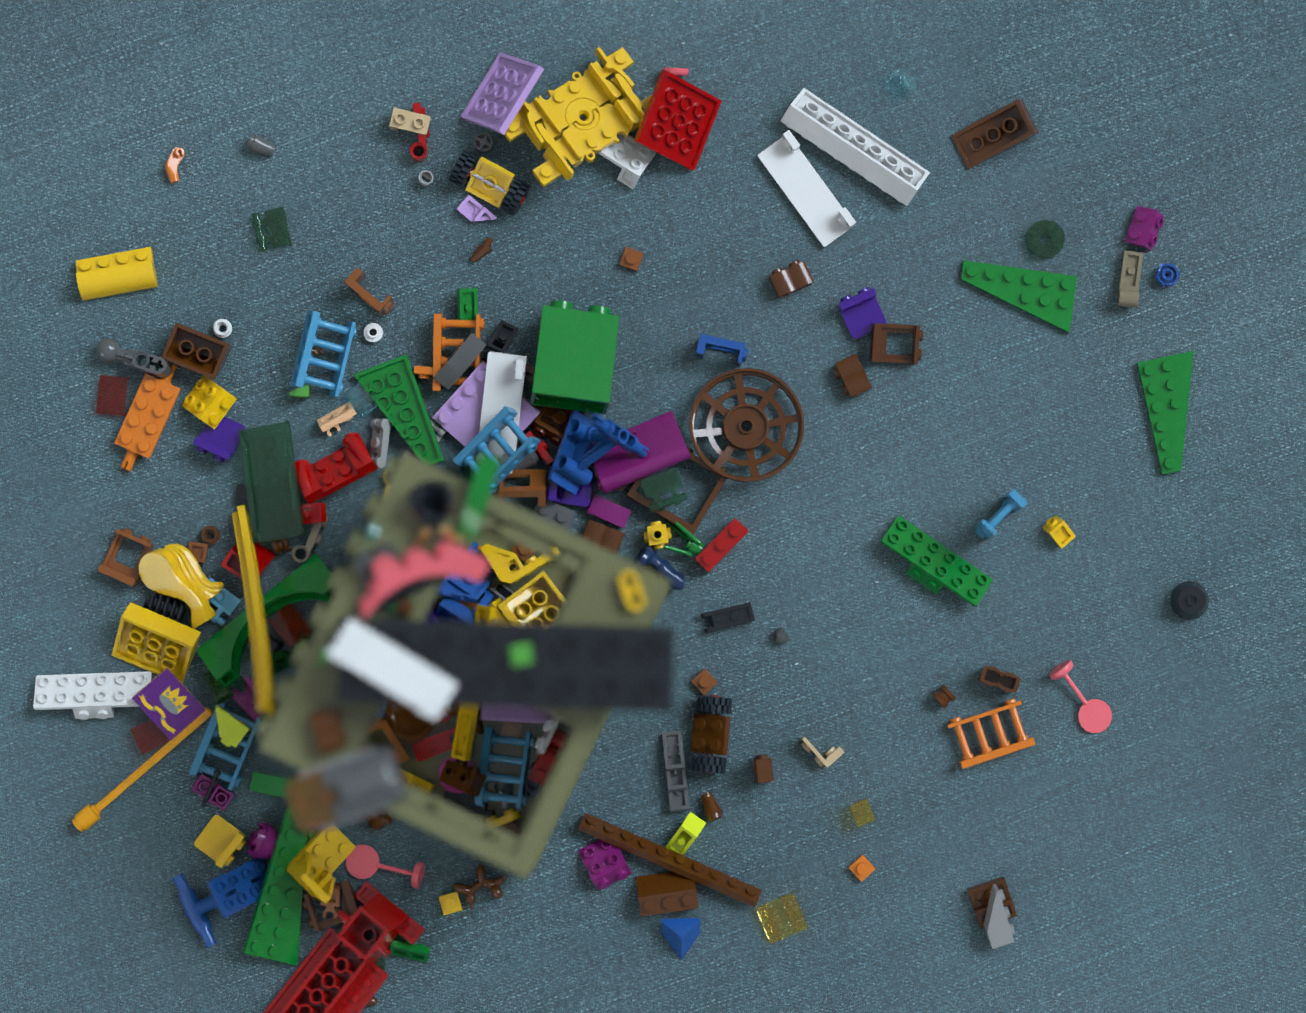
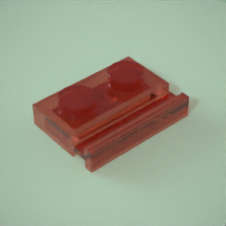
(112, 395)
(290, 625)
(148, 736)

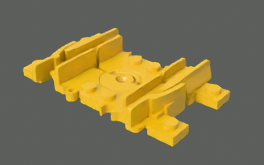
(584, 95)

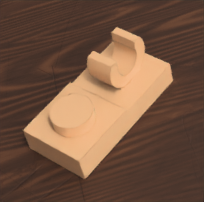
(341, 414)

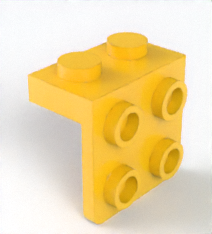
(209, 402)
(220, 841)

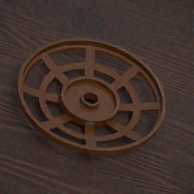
(746, 413)

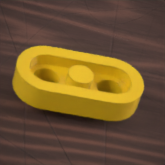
(632, 590)
(509, 815)

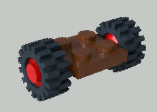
(711, 734)

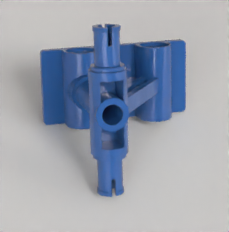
(584, 444)
(228, 893)

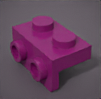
(1144, 227)
(247, 699)

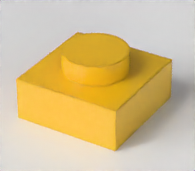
(450, 903)

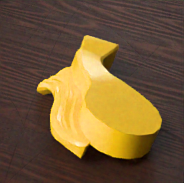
(179, 575)

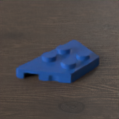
(464, 588)

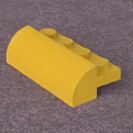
(116, 273)

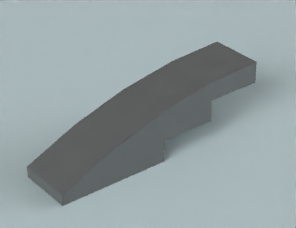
(675, 771)

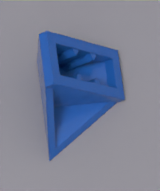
(681, 933)

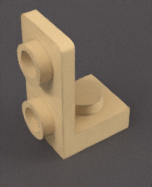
(409, 121)
(832, 754)

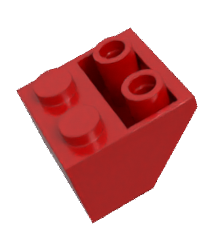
(263, 555)

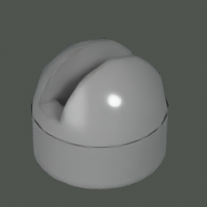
(426, 175)

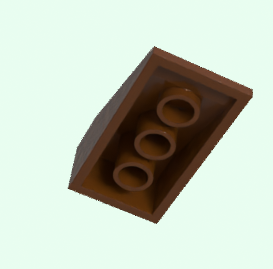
(995, 133)

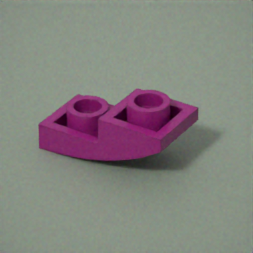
(608, 511)
(219, 796)

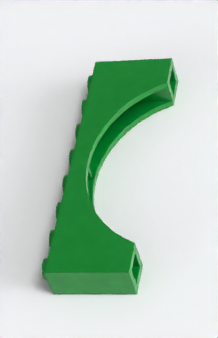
(225, 649)

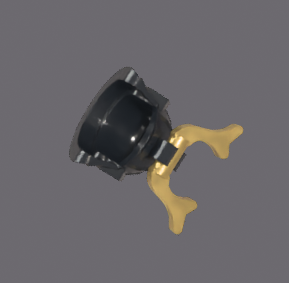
(432, 504)

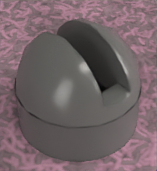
(780, 636)

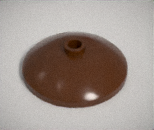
(407, 721)

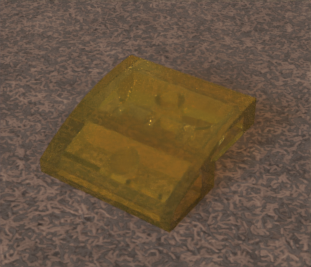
(781, 917)

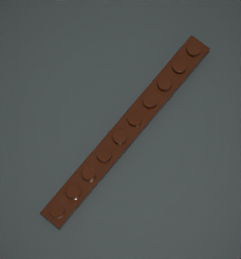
(669, 859)

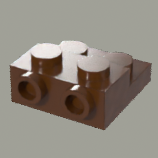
(552, 423)

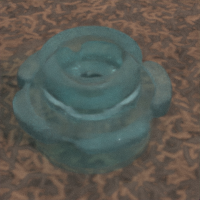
(373, 531)

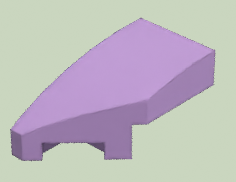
(473, 210)

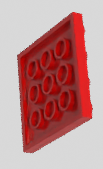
(677, 120)

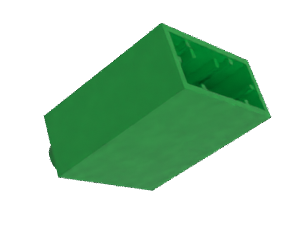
(574, 358)

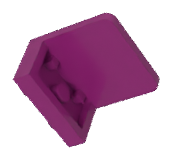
(604, 863)

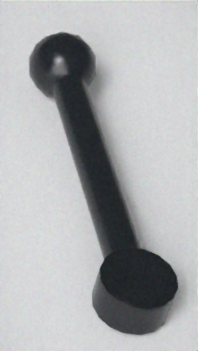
(216, 773)

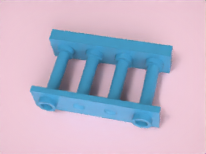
(305, 358)
(490, 432)
(1011, 502)
(206, 748)
(488, 757)

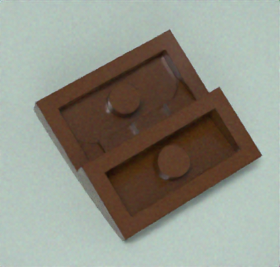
(980, 897)

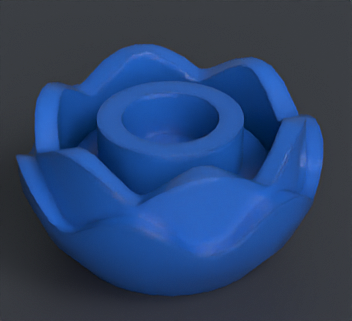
(1169, 269)

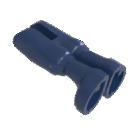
(662, 566)

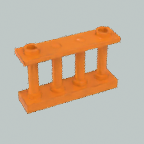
(441, 342)
(1004, 746)

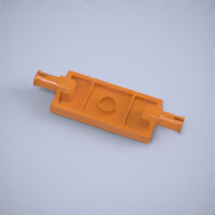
(147, 417)

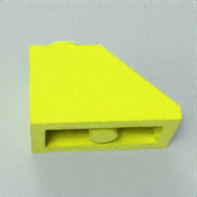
(229, 727)
(686, 834)

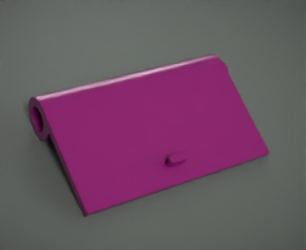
(665, 450)

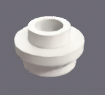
(220, 322)
(379, 334)

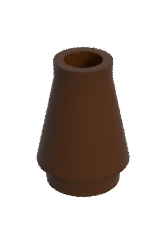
(711, 808)

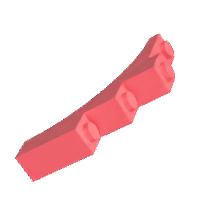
(391, 573)

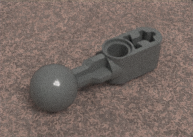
(109, 351)

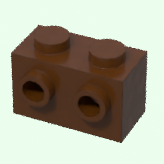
(462, 777)

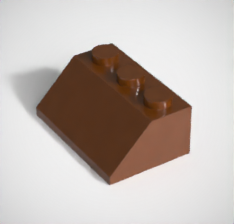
(196, 351)
(665, 893)

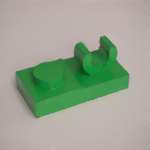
(467, 303)
(406, 950)

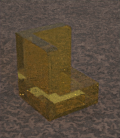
(862, 812)

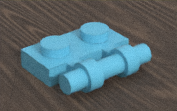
(225, 602)

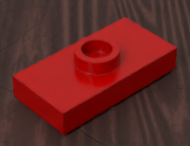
(541, 450)

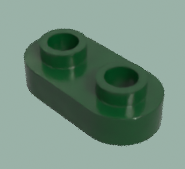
(280, 660)

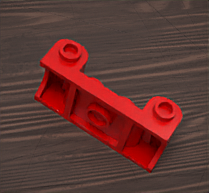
(334, 470)

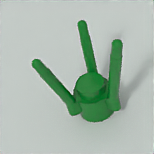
(693, 545)

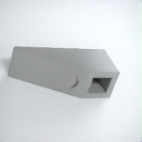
(996, 924)

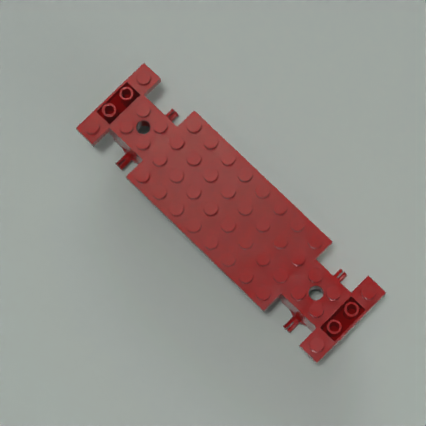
(342, 967)

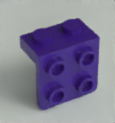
(861, 312)
(221, 441)
(559, 495)

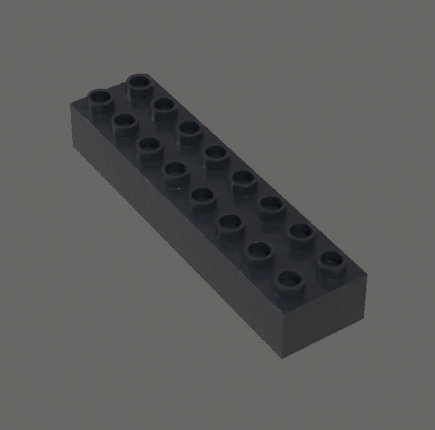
(570, 667)

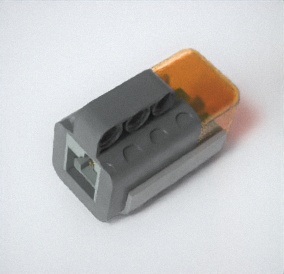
(346, 789)

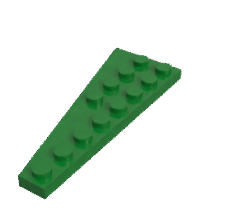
(277, 915)

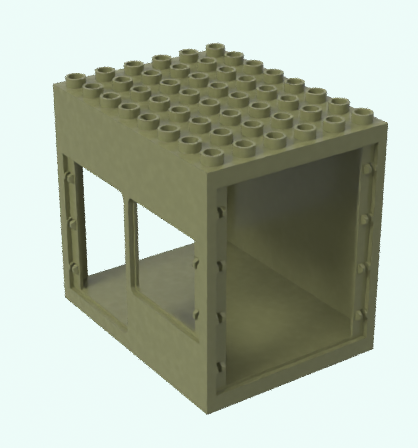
(591, 600)

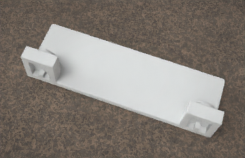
(629, 156)
(806, 189)
(502, 388)
(393, 669)

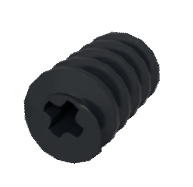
(165, 607)

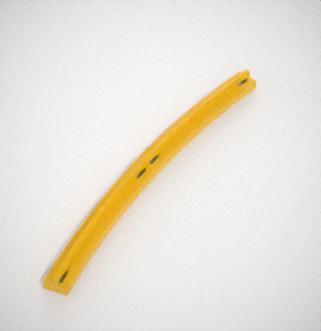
(255, 611)

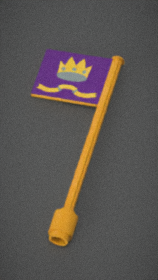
(174, 712)

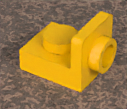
(1059, 531)

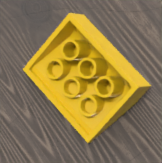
(534, 602)
(155, 642)

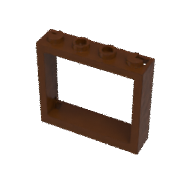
(670, 516)

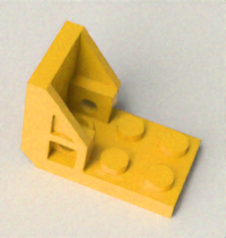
(503, 559)
(318, 860)

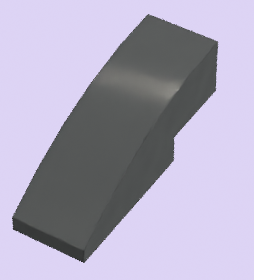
(459, 360)

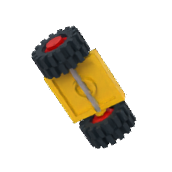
(489, 182)

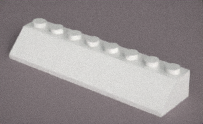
(855, 146)

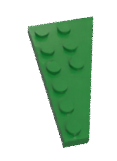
(1032, 291)
(1166, 397)
(400, 399)

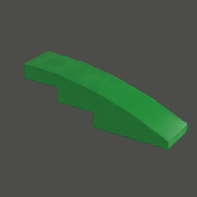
(478, 496)
(269, 784)

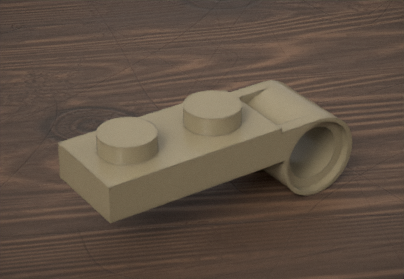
(1129, 279)
(313, 540)

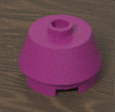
(262, 841)

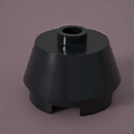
(1189, 600)

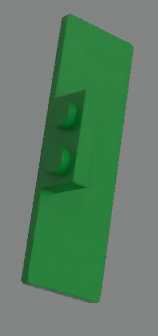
(934, 563)

